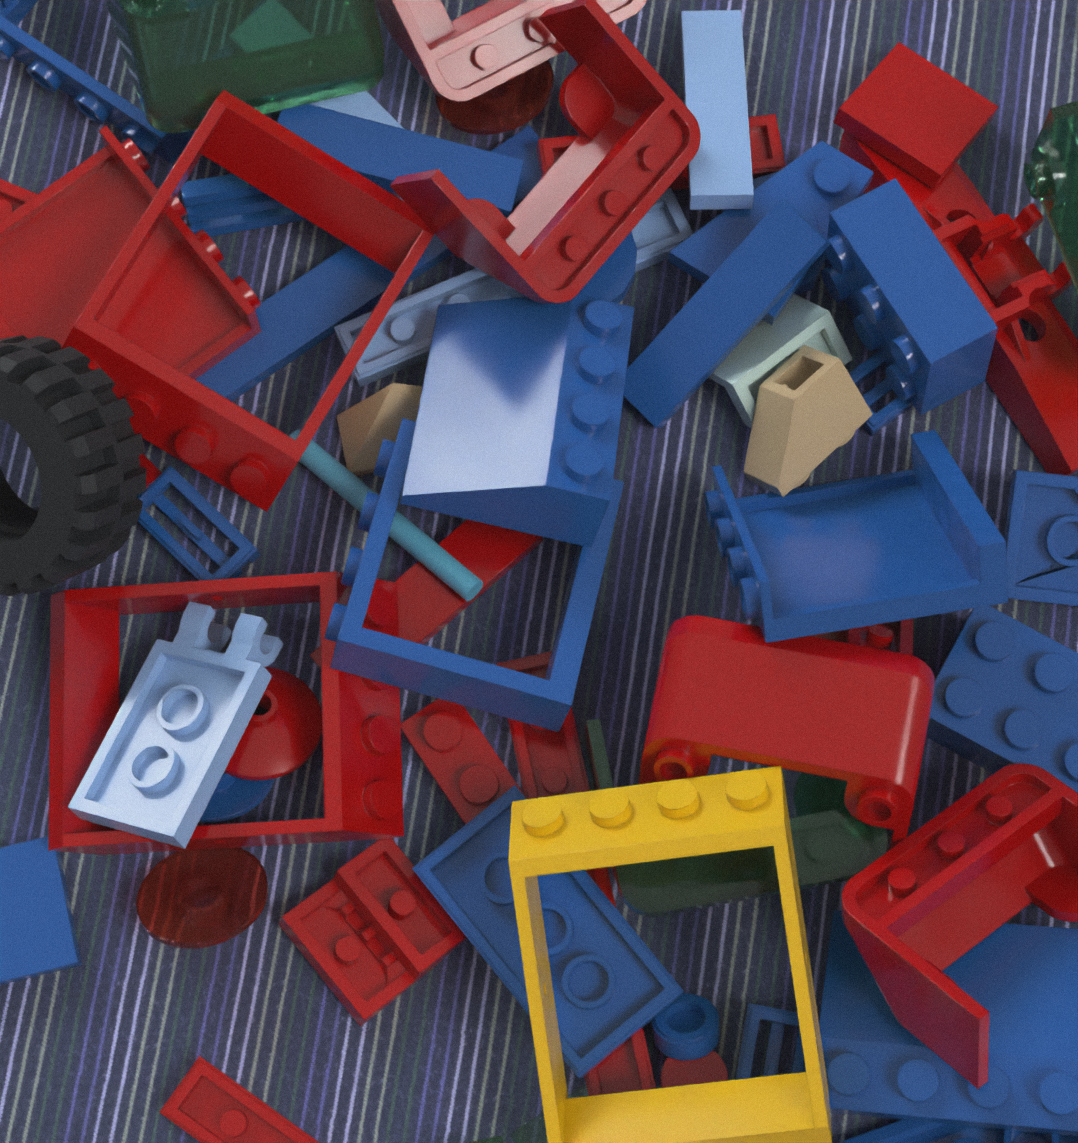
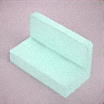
(771, 346)

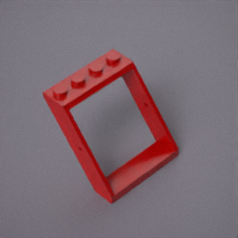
(180, 411)
(357, 713)

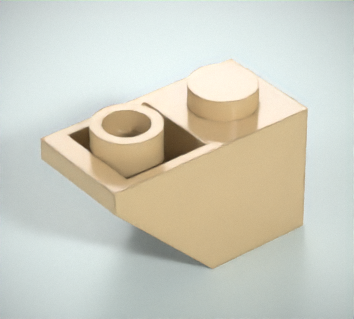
(801, 419)

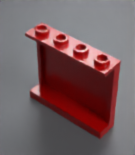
(68, 238)

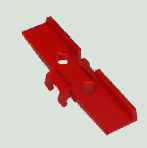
(1029, 377)

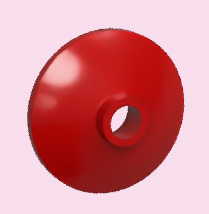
(281, 737)

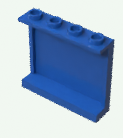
(861, 548)

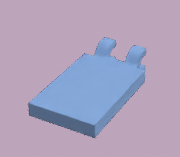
(178, 728)

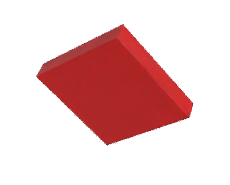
(915, 114)

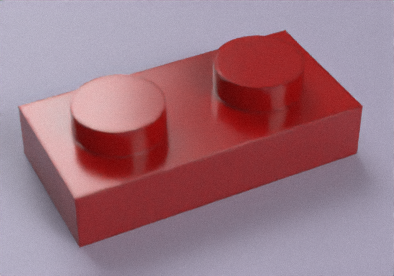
(458, 757)

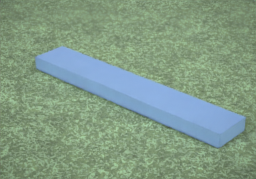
(409, 324)

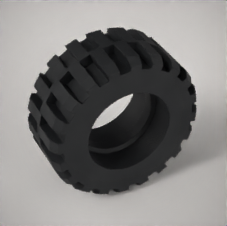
(83, 462)

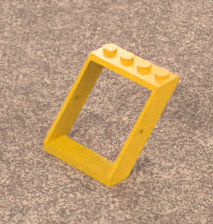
(653, 825)

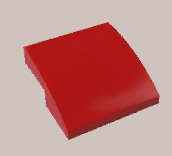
(372, 930)

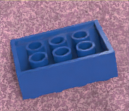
(522, 415)
(1028, 987)

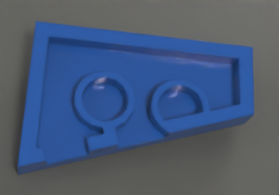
(811, 183)

